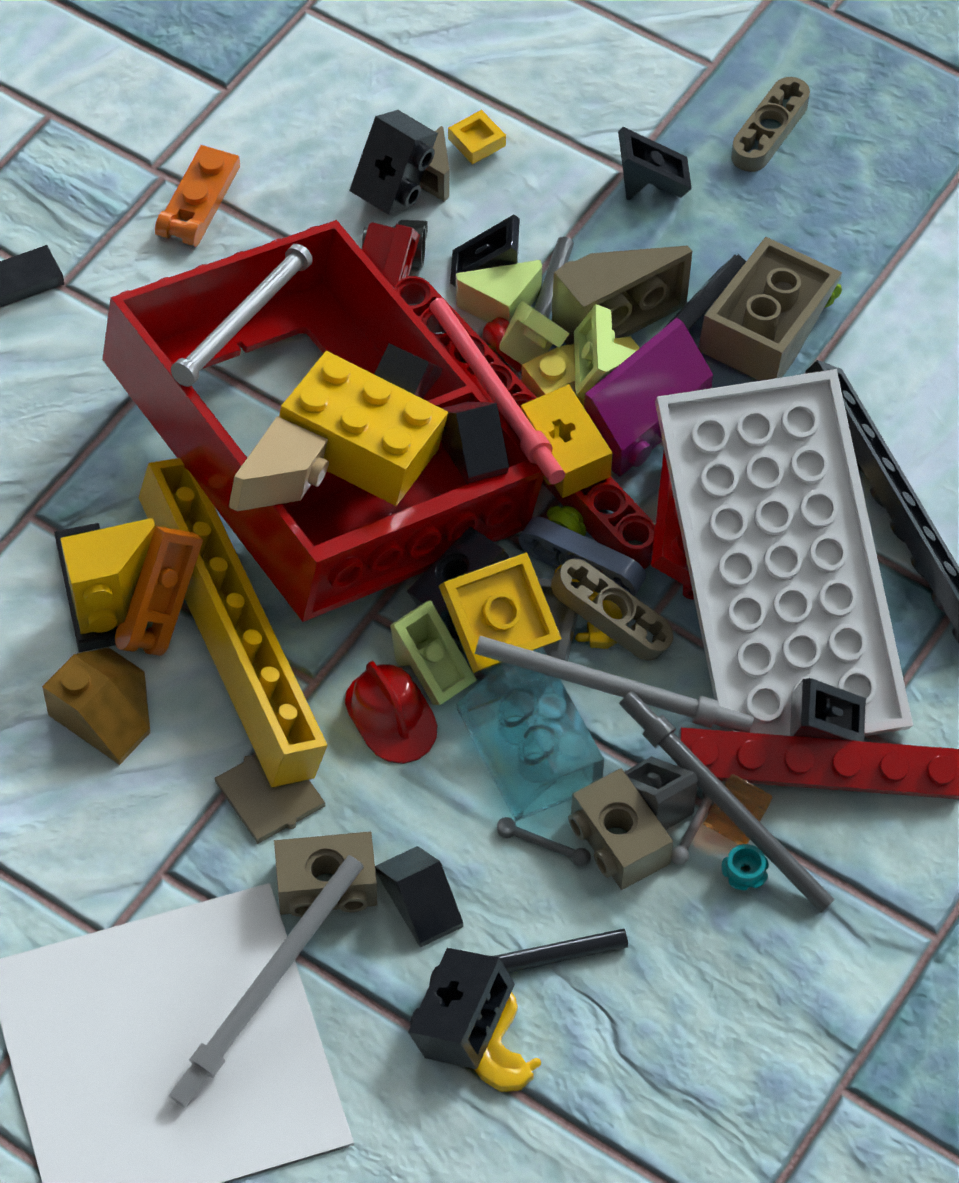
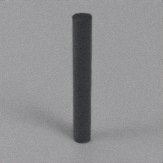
(564, 950)

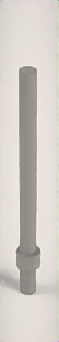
(702, 711)
(209, 1058)

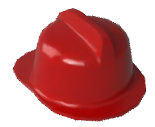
(391, 713)

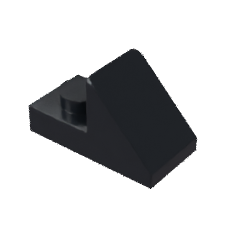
(652, 163)

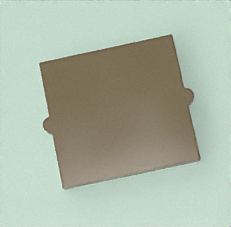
(266, 808)

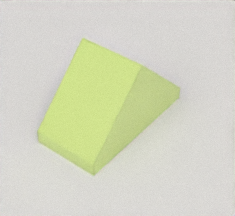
(498, 289)

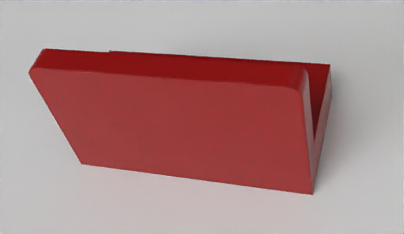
(391, 249)

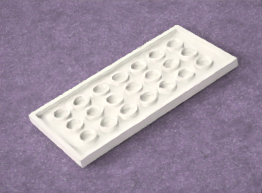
(781, 548)

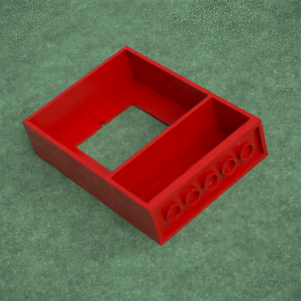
(338, 537)

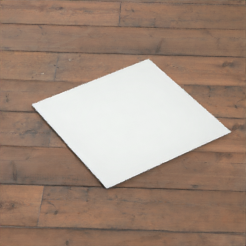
(109, 1031)

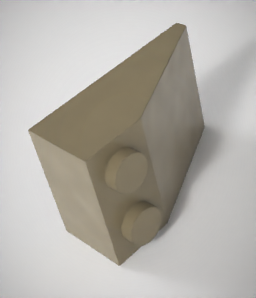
(631, 283)
(767, 311)

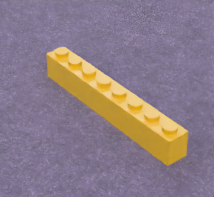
(237, 631)

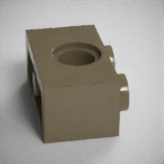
(618, 804)
(304, 859)

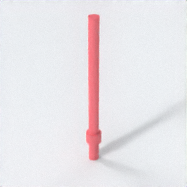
(533, 442)

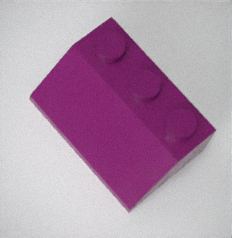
(625, 399)

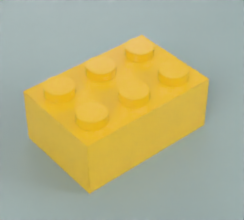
(373, 428)

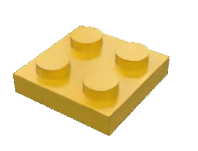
(501, 605)

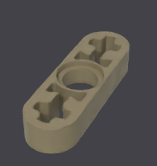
(770, 139)
(631, 608)

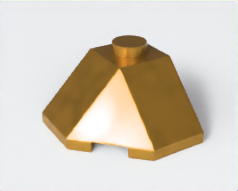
(101, 701)

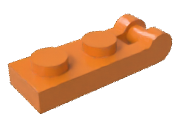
(198, 195)
(159, 591)

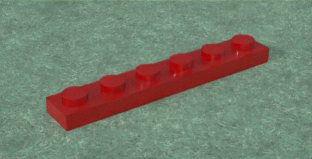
(827, 763)

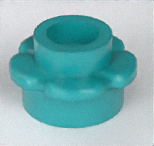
(747, 856)

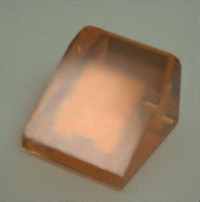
(750, 796)

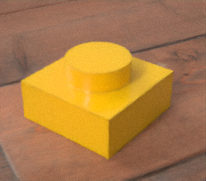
(476, 136)

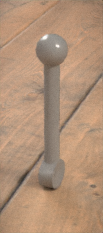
(679, 853)

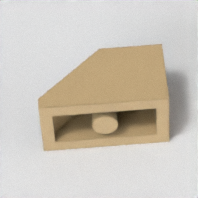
(280, 467)

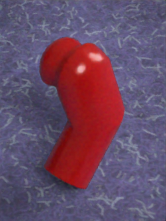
(493, 334)

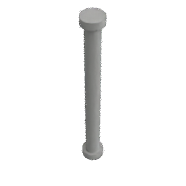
(187, 370)

